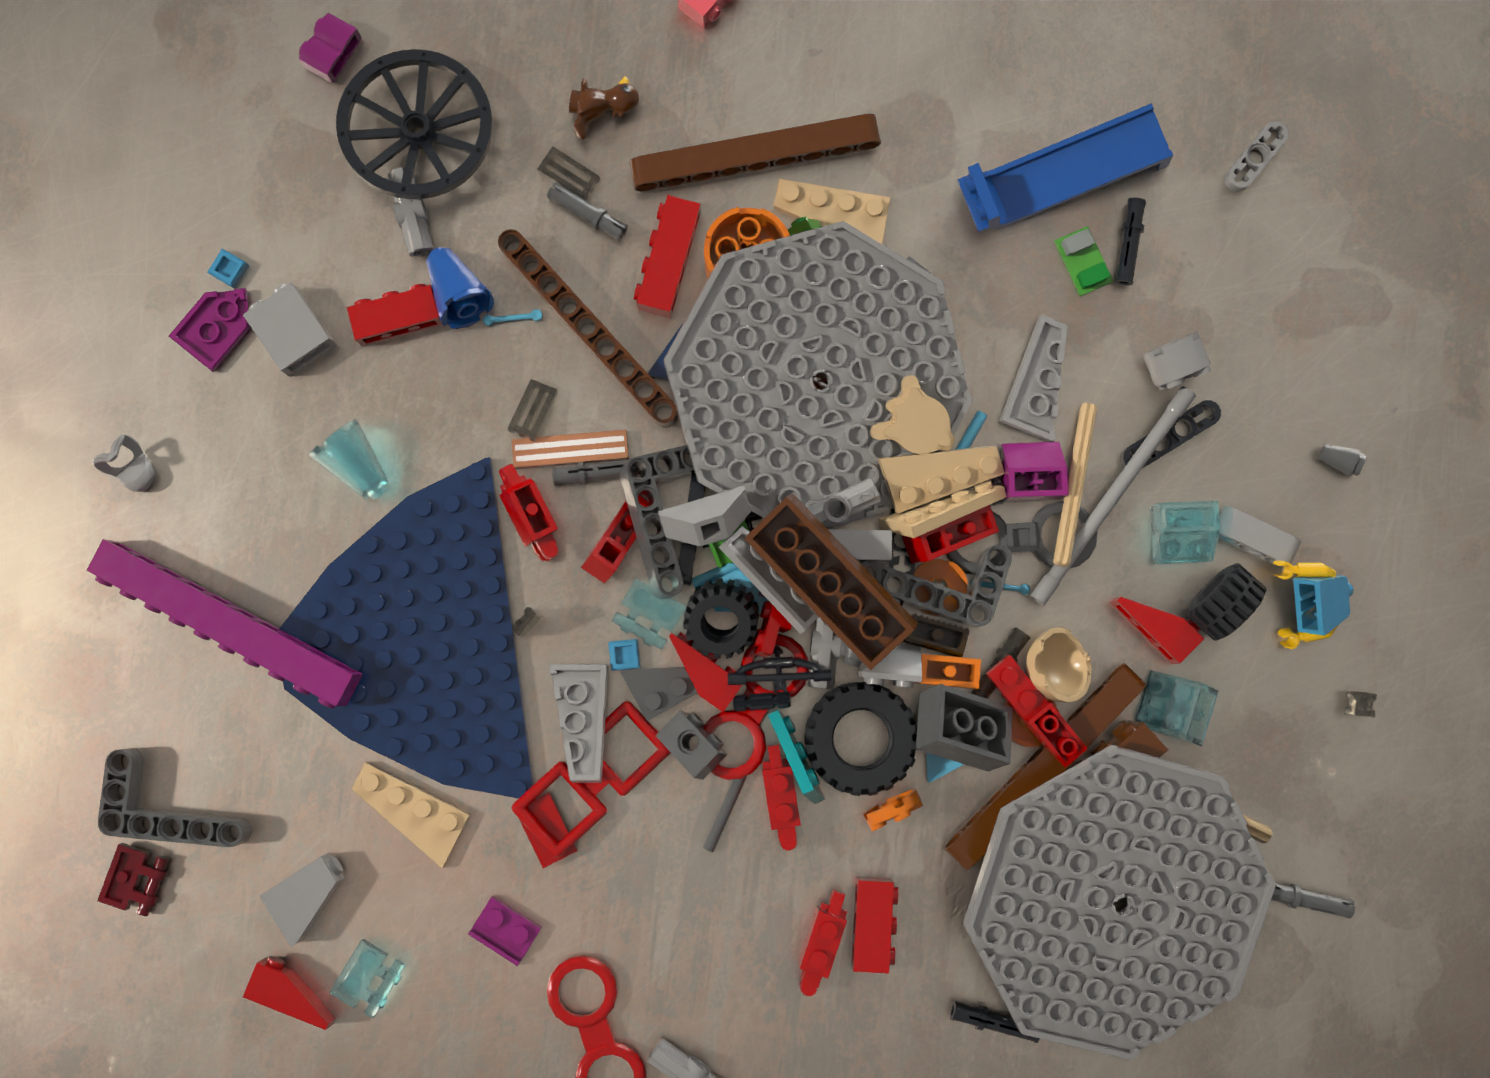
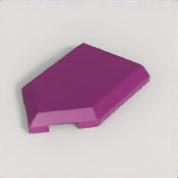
(213, 326)

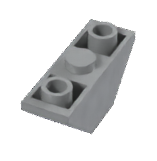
(706, 518)

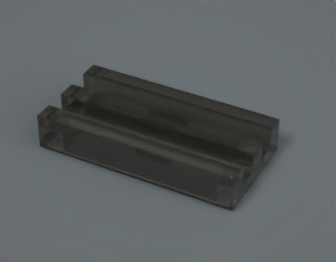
(547, 161)
(523, 431)

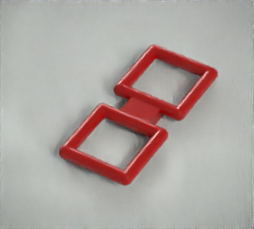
(588, 791)

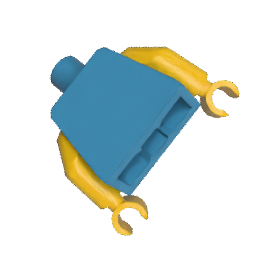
(1319, 601)

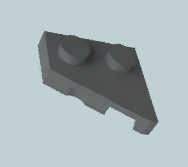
(658, 688)

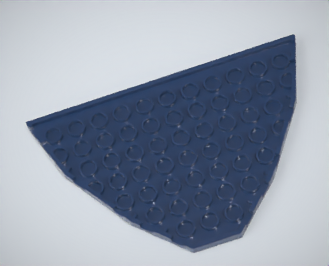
(431, 631)

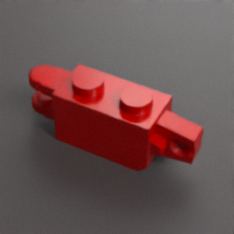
(528, 513)
(781, 797)
(822, 943)

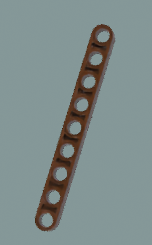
(755, 152)
(576, 320)
(1087, 722)

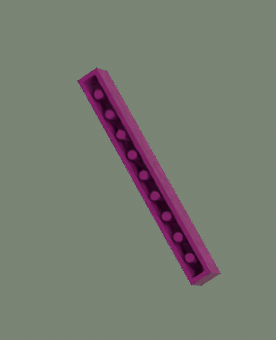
(225, 623)

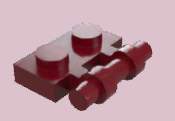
(124, 877)

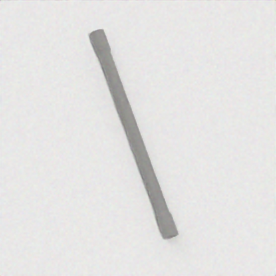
(1173, 411)

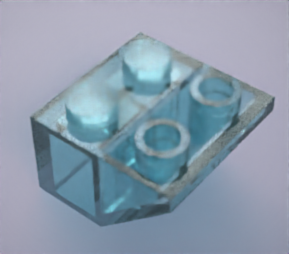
(1184, 531)
(1177, 707)

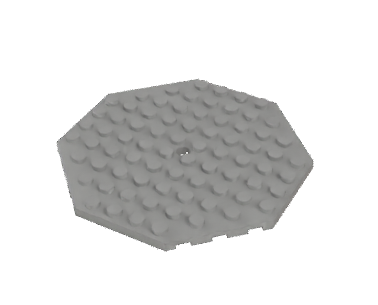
(772, 324)
(1078, 845)

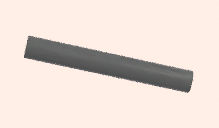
(723, 814)

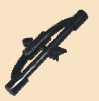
(779, 679)

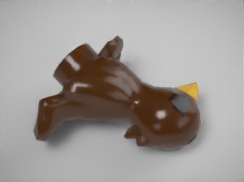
(593, 103)

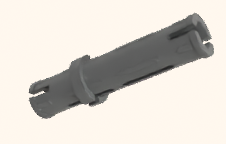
(597, 217)
(590, 472)
(1298, 897)

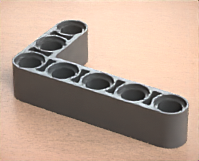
(640, 515)
(937, 593)
(160, 820)

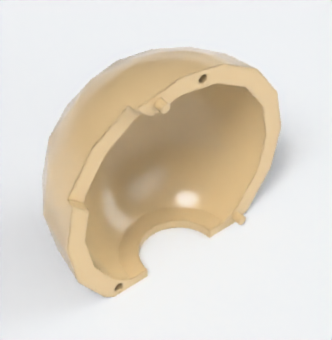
(1059, 665)

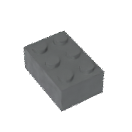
(964, 728)

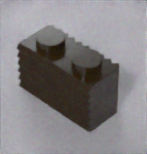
(938, 636)

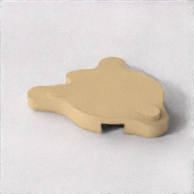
(917, 421)

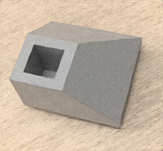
(900, 665)

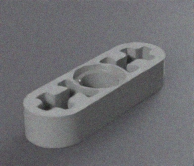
(1267, 151)

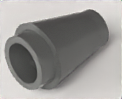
(1343, 458)

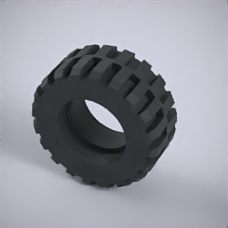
(900, 748)

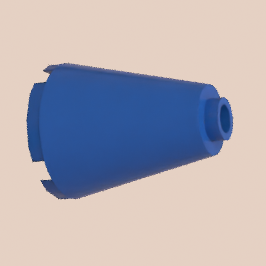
(456, 290)

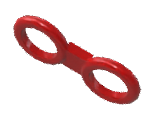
(755, 718)
(593, 1027)

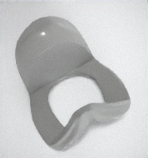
(135, 475)

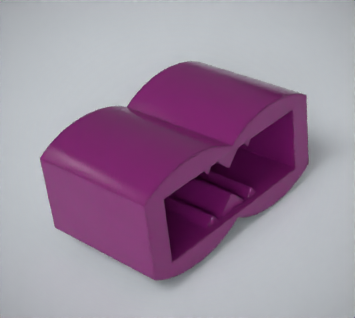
(329, 47)

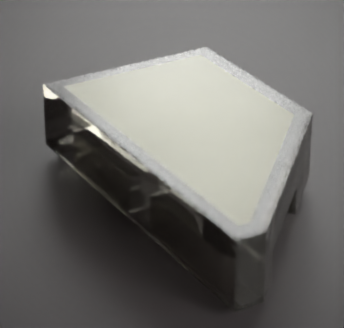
(527, 621)

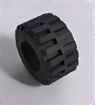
(1226, 601)
(717, 640)

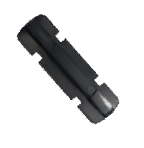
(762, 701)

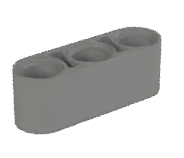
(1257, 536)

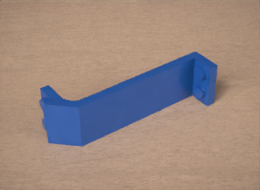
(1065, 169)

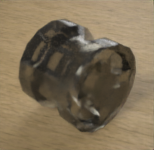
(1360, 704)

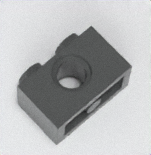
(676, 739)

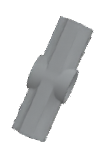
(412, 219)
(852, 498)
(824, 652)
(677, 1064)

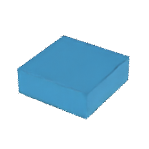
(228, 268)
(624, 654)

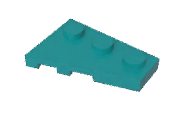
(796, 756)

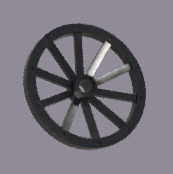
(414, 119)

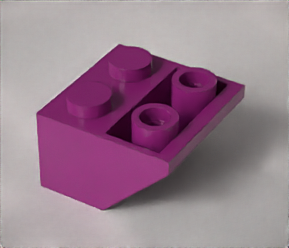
(1034, 471)

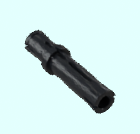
(1131, 235)
(982, 1018)

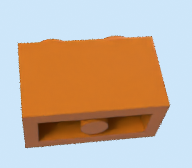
(950, 671)

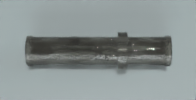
(1012, 647)

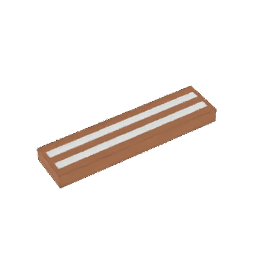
(570, 449)

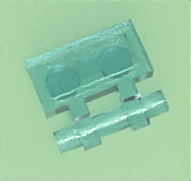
(642, 601)
(359, 973)

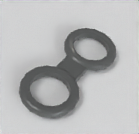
(1027, 538)

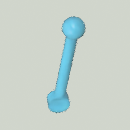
(536, 315)
(1023, 589)

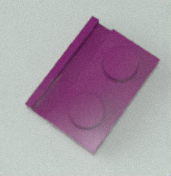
(505, 930)

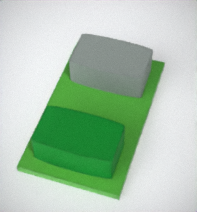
(1083, 261)

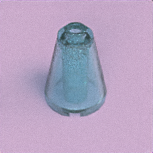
(352, 461)

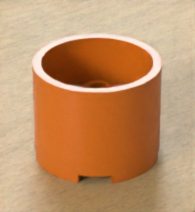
(739, 230)

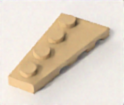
(833, 205)
(927, 477)
(942, 510)
(414, 812)

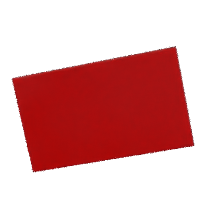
(547, 814)

